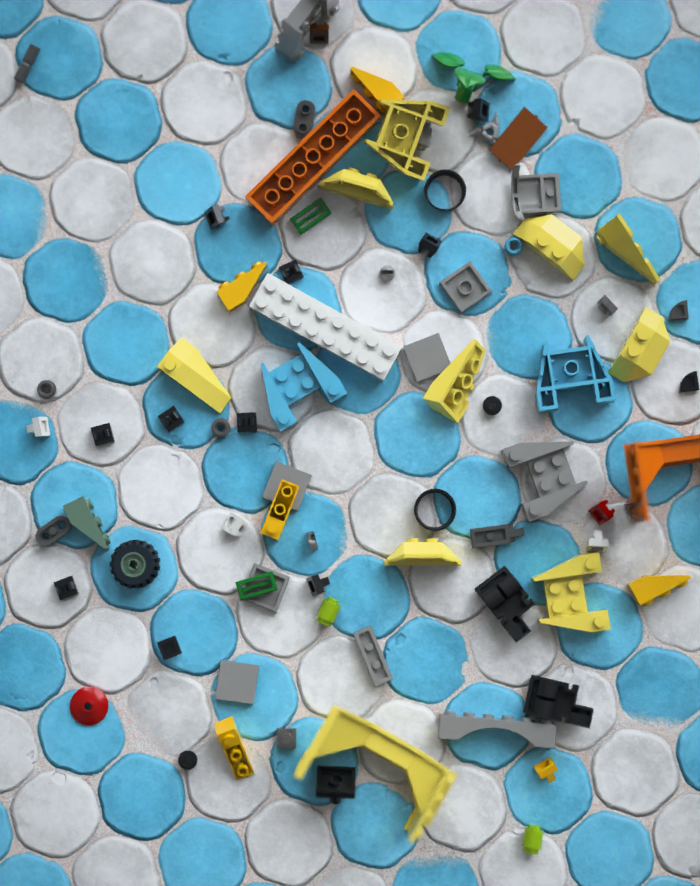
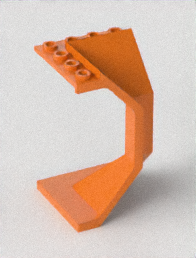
(645, 461)

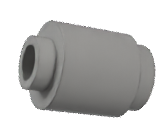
(425, 137)

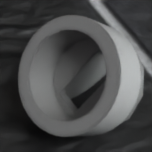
(387, 277)

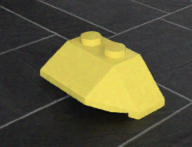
(358, 186)
(553, 242)
(642, 348)
(422, 553)

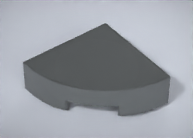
(679, 311)
(312, 540)

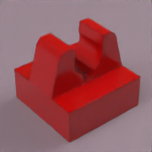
(601, 512)

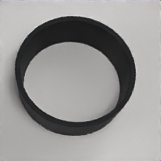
(456, 176)
(451, 500)

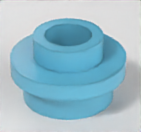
(513, 240)

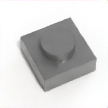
(606, 305)
(286, 737)

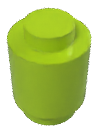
(328, 611)
(532, 839)

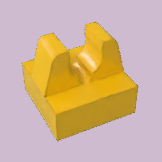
(546, 769)

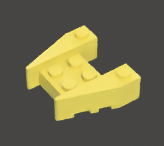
(402, 131)
(566, 595)

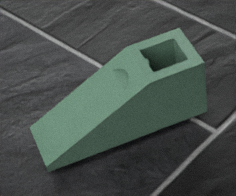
(82, 517)

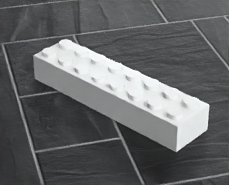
(325, 327)

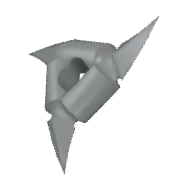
(482, 130)

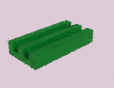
(314, 222)
(272, 581)

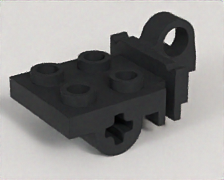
(507, 600)
(554, 700)

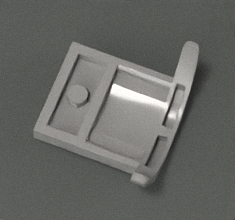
(534, 193)

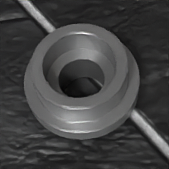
(40, 389)
(216, 423)

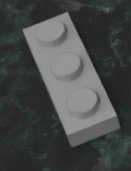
(373, 656)

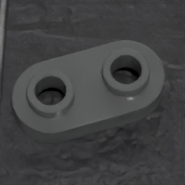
(303, 118)
(53, 530)

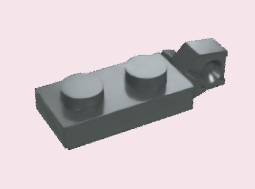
(494, 535)

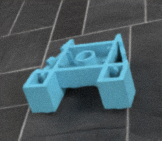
(572, 370)
(296, 381)

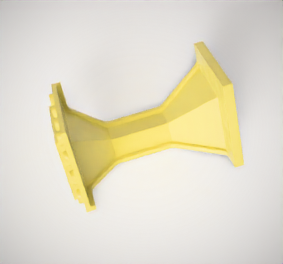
(425, 775)

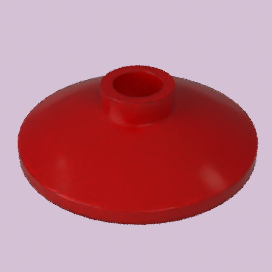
(96, 699)

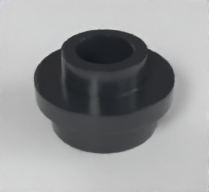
(489, 411)
(192, 755)

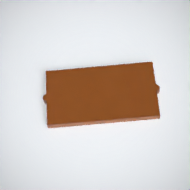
(518, 138)

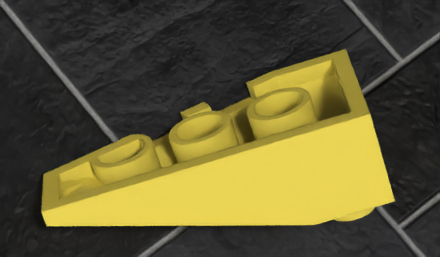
(618, 239)
(191, 371)
(451, 388)

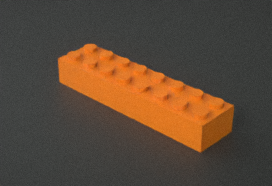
(313, 157)

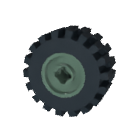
(135, 564)

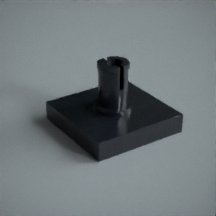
(335, 783)

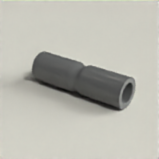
(28, 61)

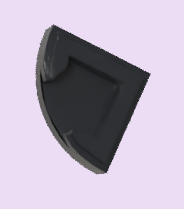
(689, 383)

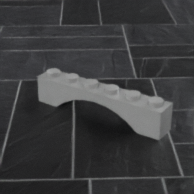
(456, 726)

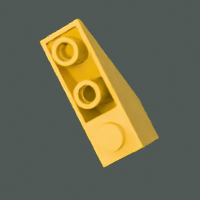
(376, 87)
(239, 290)
(280, 509)
(651, 586)
(234, 748)

